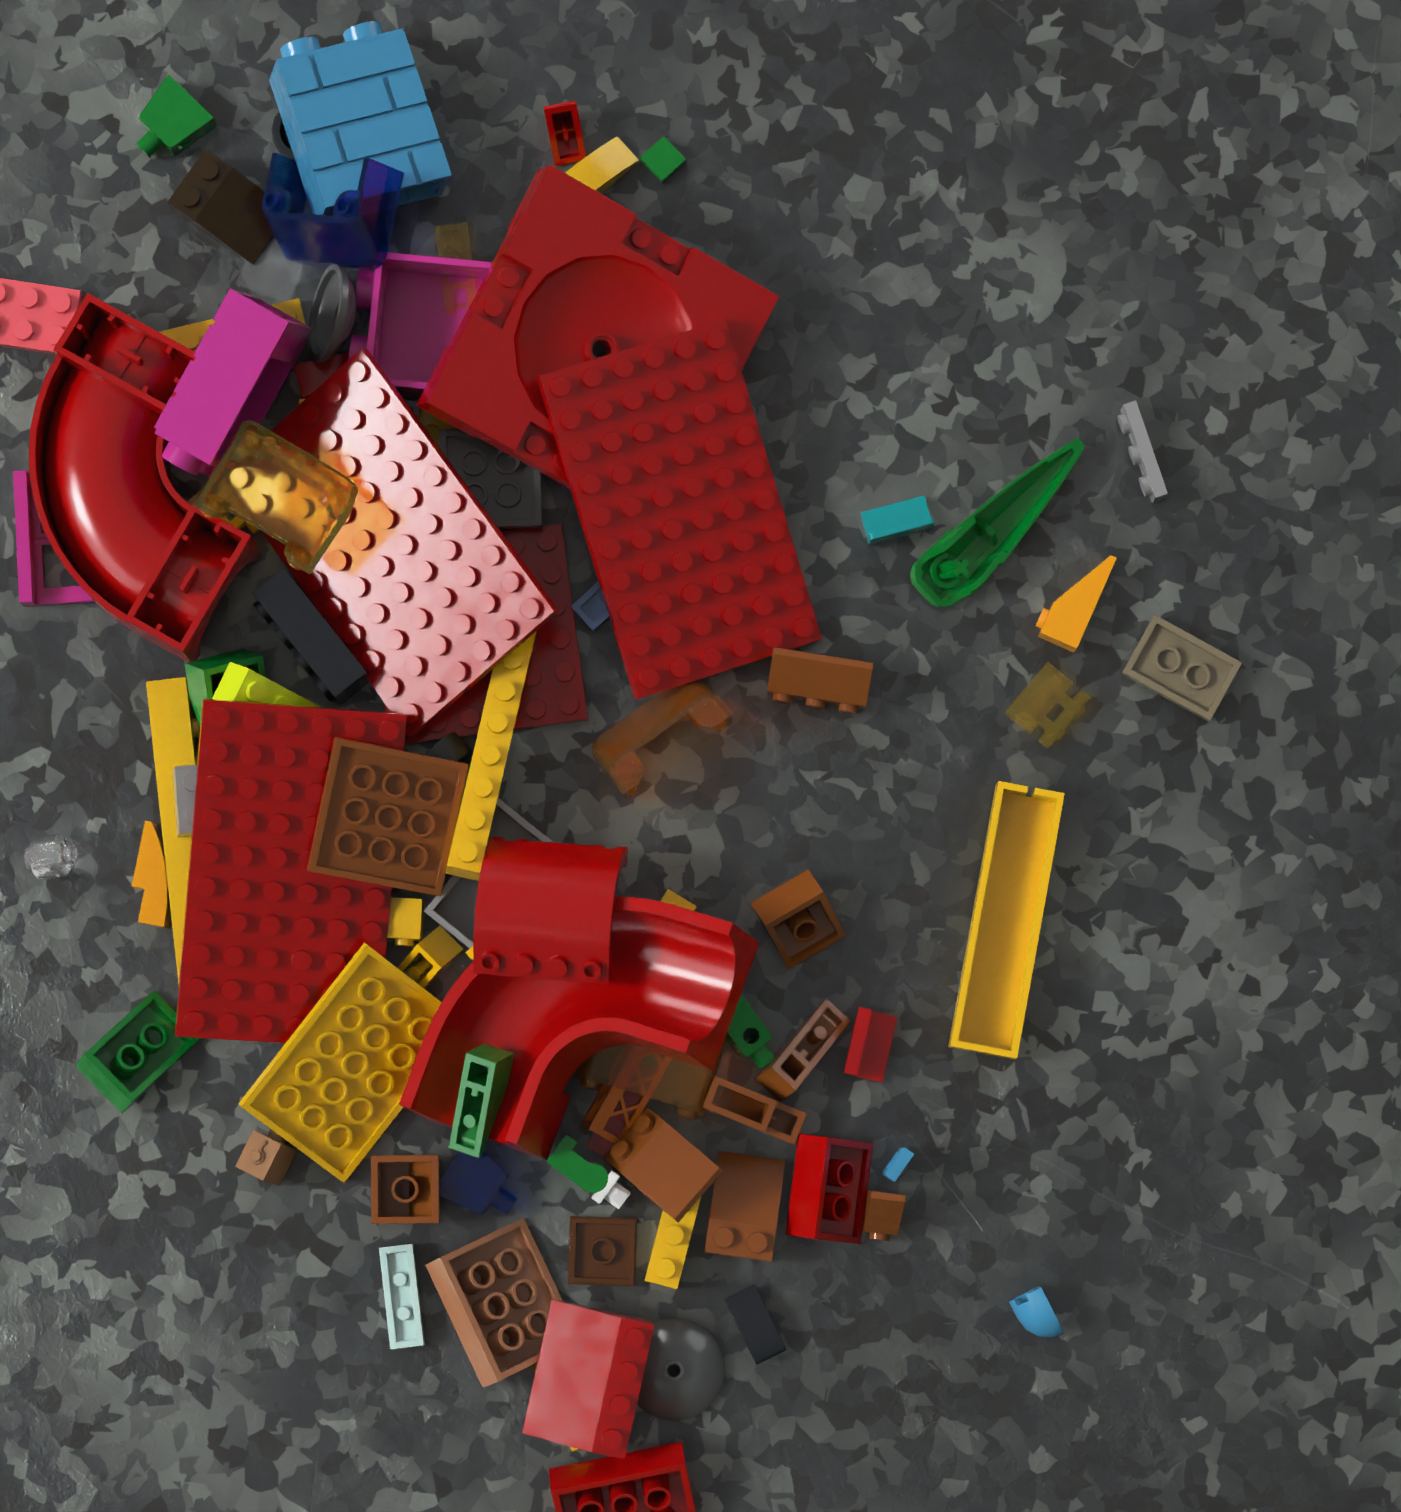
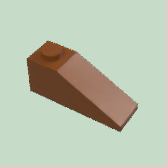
(803, 1051)
(883, 1214)

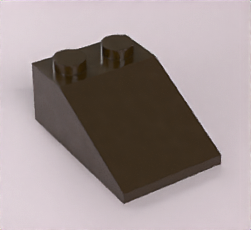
(223, 206)

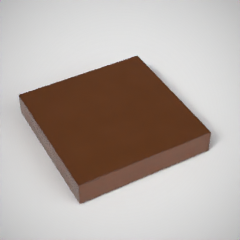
(602, 1251)

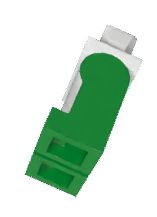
(588, 1175)

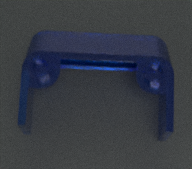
(351, 237)

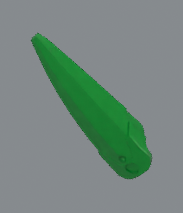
(985, 539)

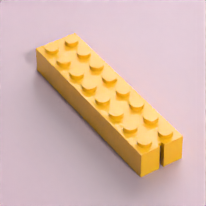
(1006, 920)

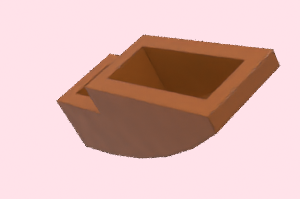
(754, 1110)

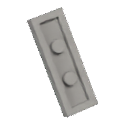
(1142, 452)

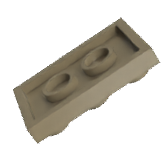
(1181, 668)

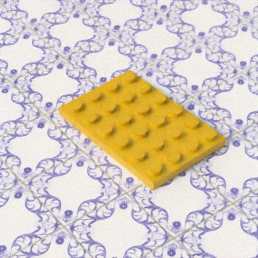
(346, 1064)

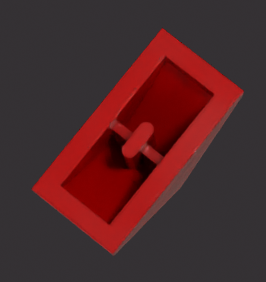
(565, 132)

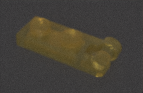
(455, 243)

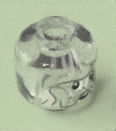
(50, 856)

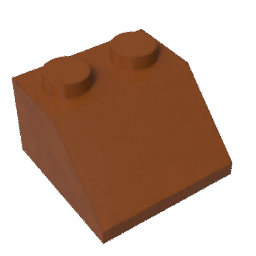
(798, 919)
(405, 1189)

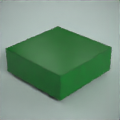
(663, 159)

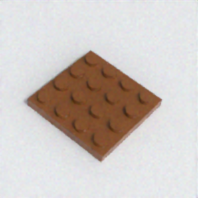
(387, 816)

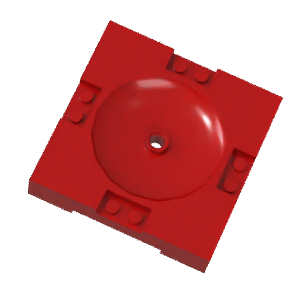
(561, 281)

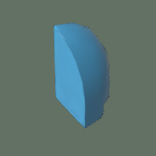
(1036, 1313)

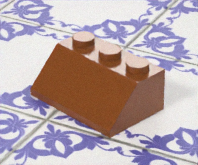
(819, 680)

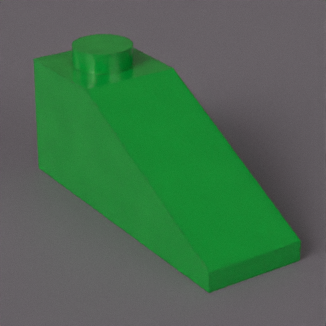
(479, 1097)

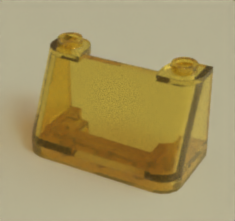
(279, 493)

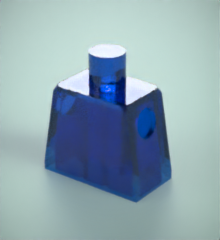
(476, 1184)

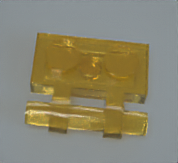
(1040, 697)

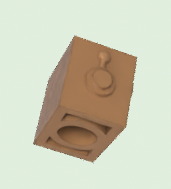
(266, 1157)

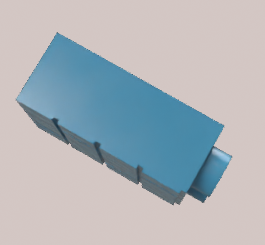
(354, 106)

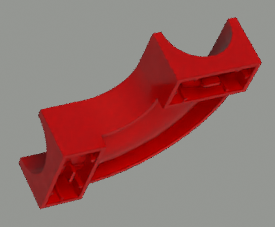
(110, 491)
(667, 991)

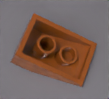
(662, 1165)
(745, 1206)

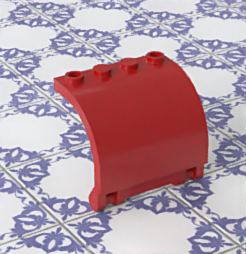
(546, 910)

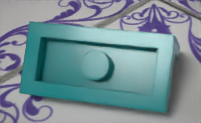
(897, 520)

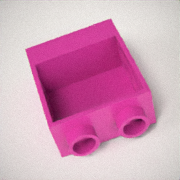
(409, 314)
(230, 381)

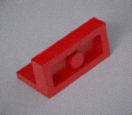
(870, 1045)

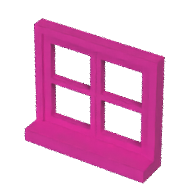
(30, 553)

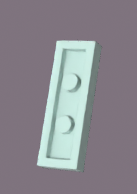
(401, 1296)

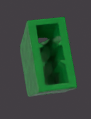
(173, 120)
(755, 1045)

